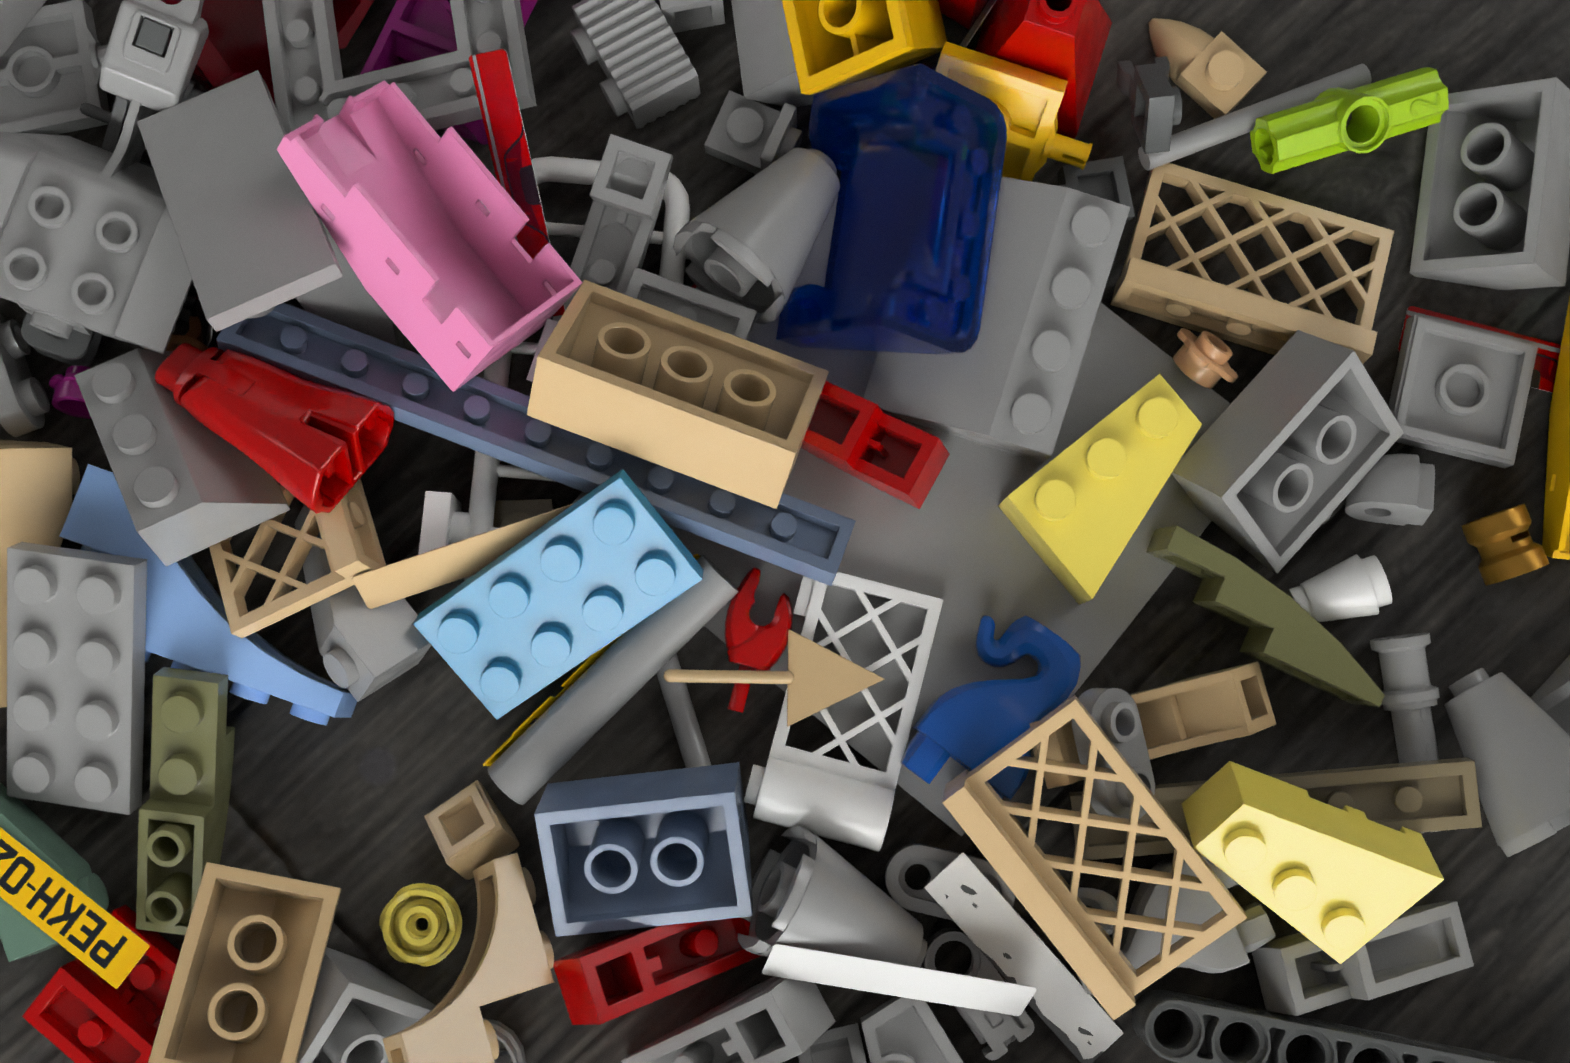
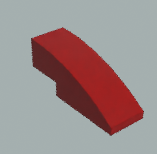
(874, 445)

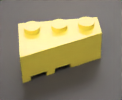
(1100, 487)
(1307, 860)

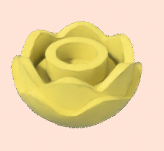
(400, 929)

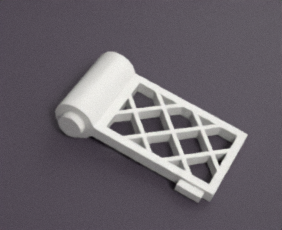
(830, 794)

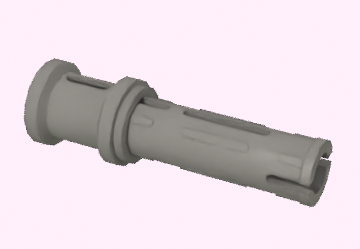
(1408, 694)

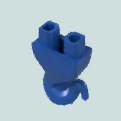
(987, 715)

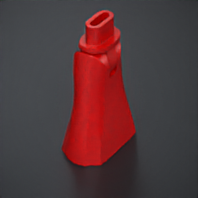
(295, 429)

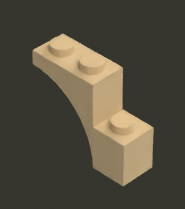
(1184, 716)
(503, 961)

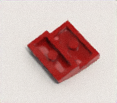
(103, 1023)

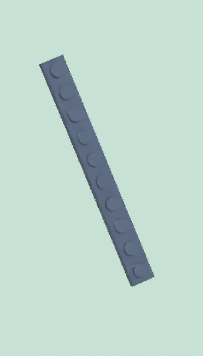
(497, 424)

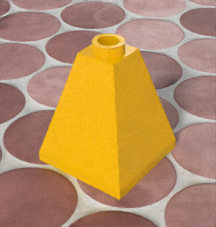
(859, 38)

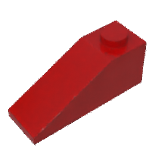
(646, 966)

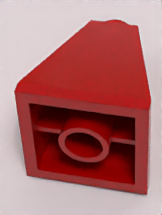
(1054, 39)

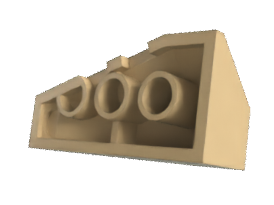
(34, 505)

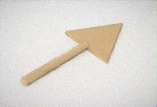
(813, 678)

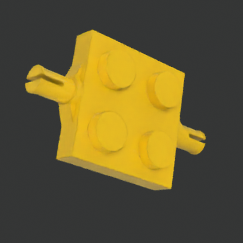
(1028, 106)

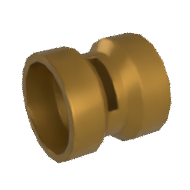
(1505, 544)

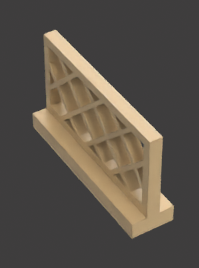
(1228, 310)
(349, 546)
(1046, 893)

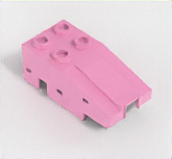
(422, 235)

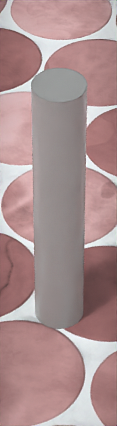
(608, 686)

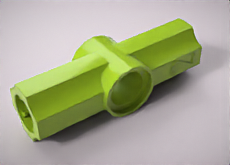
(1377, 110)

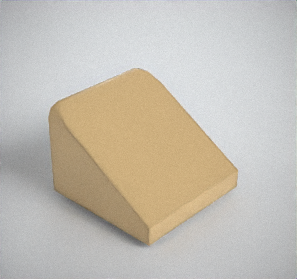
(470, 830)

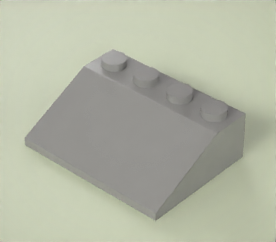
(1036, 321)

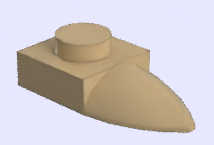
(1205, 67)

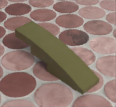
(1279, 628)

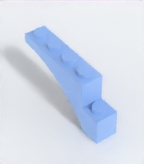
(189, 617)

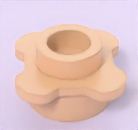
(1204, 358)

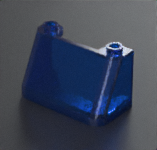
(908, 219)

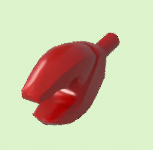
(750, 644)

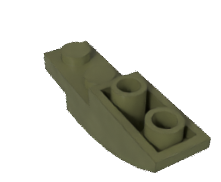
(188, 795)

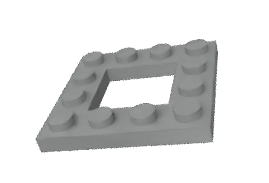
(441, 87)

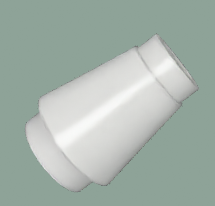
(1345, 590)

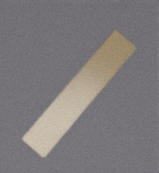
(444, 563)

